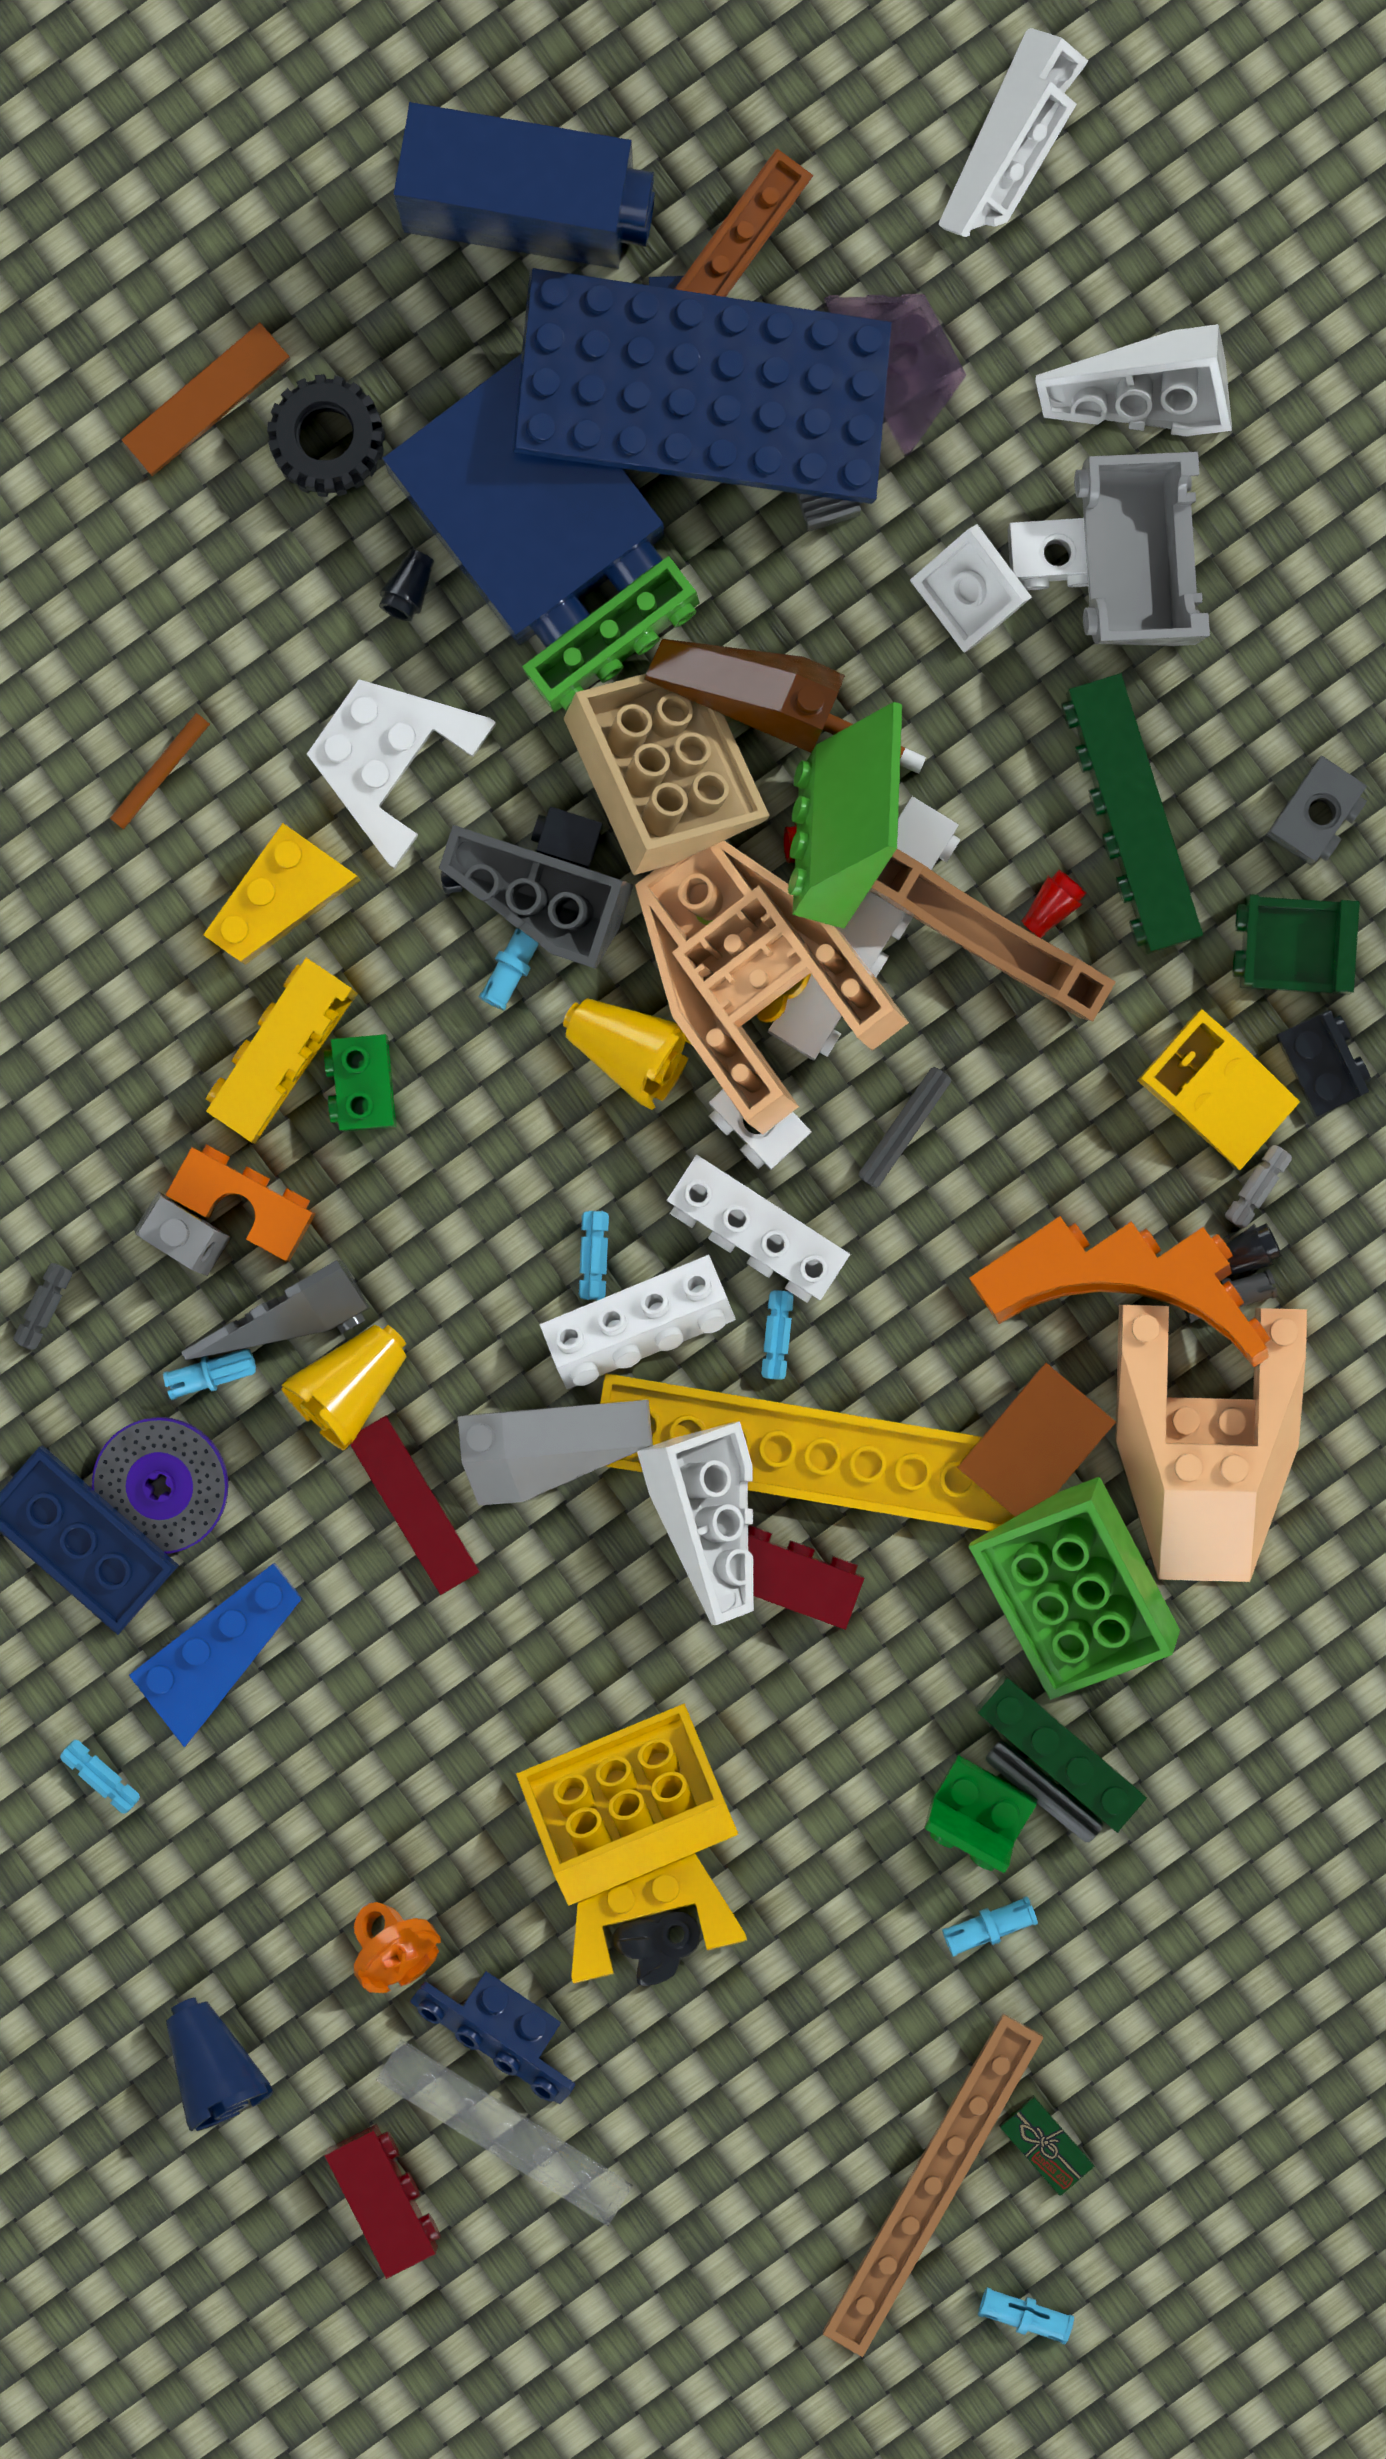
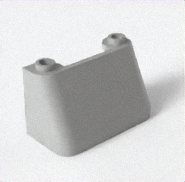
(1141, 549)

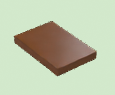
(1036, 1442)

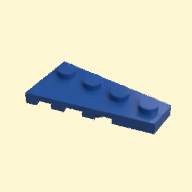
(207, 1659)

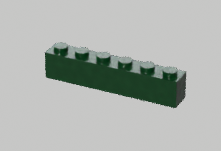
(1133, 814)

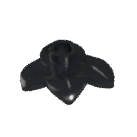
(650, 1942)

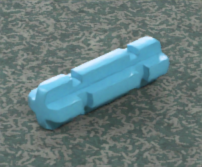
(593, 1255)
(777, 1334)
(99, 1776)

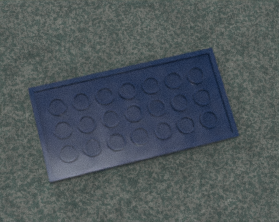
(702, 386)

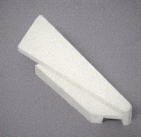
(1015, 134)

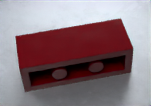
(801, 1582)
(383, 2200)

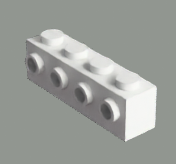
(758, 1228)
(637, 1322)

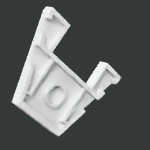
(373, 745)

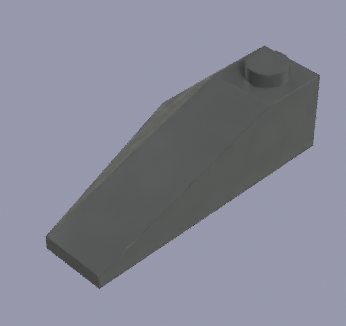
(550, 900)
(307, 1308)

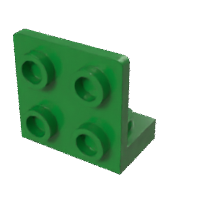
(978, 1814)

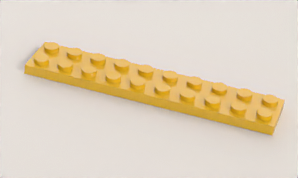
(826, 1453)

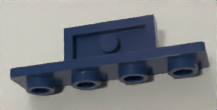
(501, 2027)

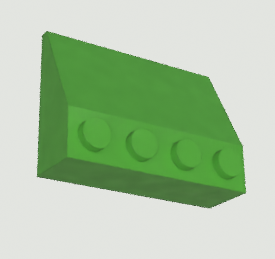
(846, 817)
(1076, 1590)

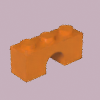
(278, 1218)

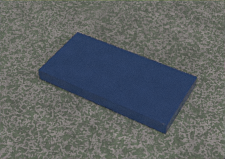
(81, 1540)

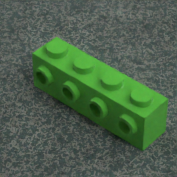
(612, 634)

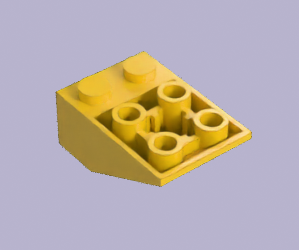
(1219, 1089)

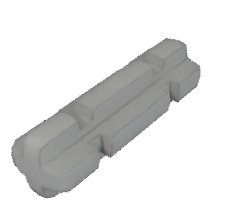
(1258, 1186)

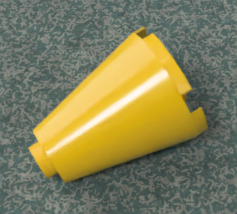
(630, 1047)
(347, 1383)

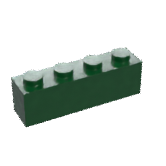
(1060, 1753)

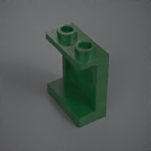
(1297, 945)

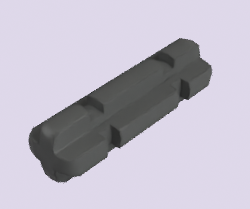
(42, 1306)

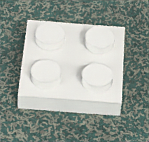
(970, 588)

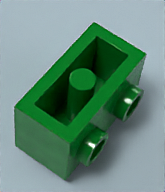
(361, 1083)

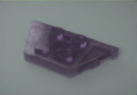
(920, 363)

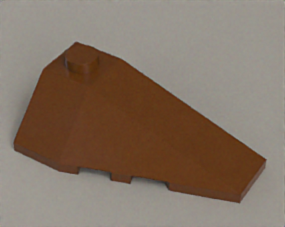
(758, 688)

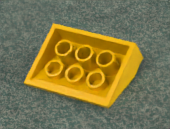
(626, 1804)

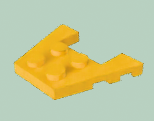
(658, 1891)

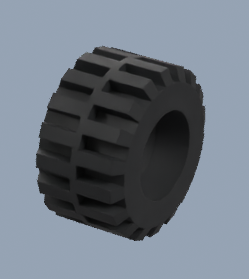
(315, 398)

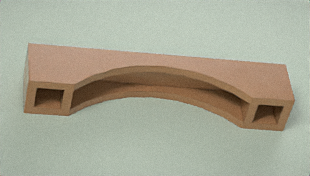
(992, 937)

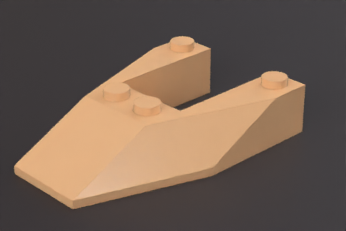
(745, 961)
(1207, 1467)

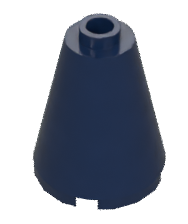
(211, 2066)

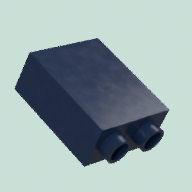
(521, 186)
(523, 525)

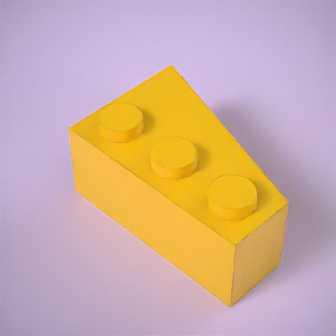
(277, 895)

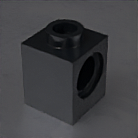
(567, 837)

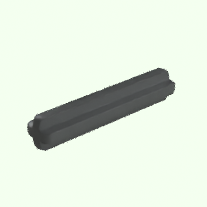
(904, 1127)
(1048, 1793)

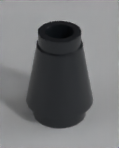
(407, 587)
(1253, 1250)

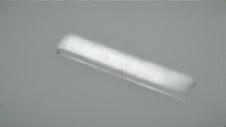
(504, 2132)

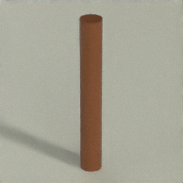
(159, 770)

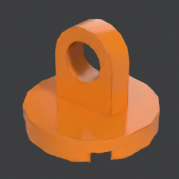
(395, 1954)

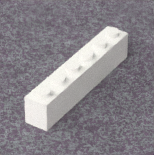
(811, 1015)

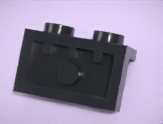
(1324, 1062)

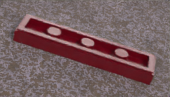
(413, 1505)

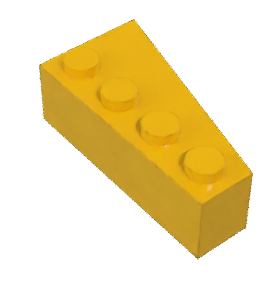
(280, 1050)

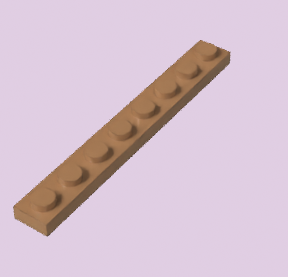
(932, 2184)

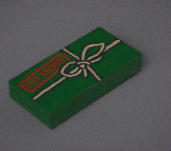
(1046, 2145)

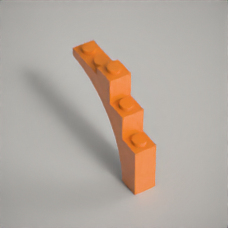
(1186, 1276)

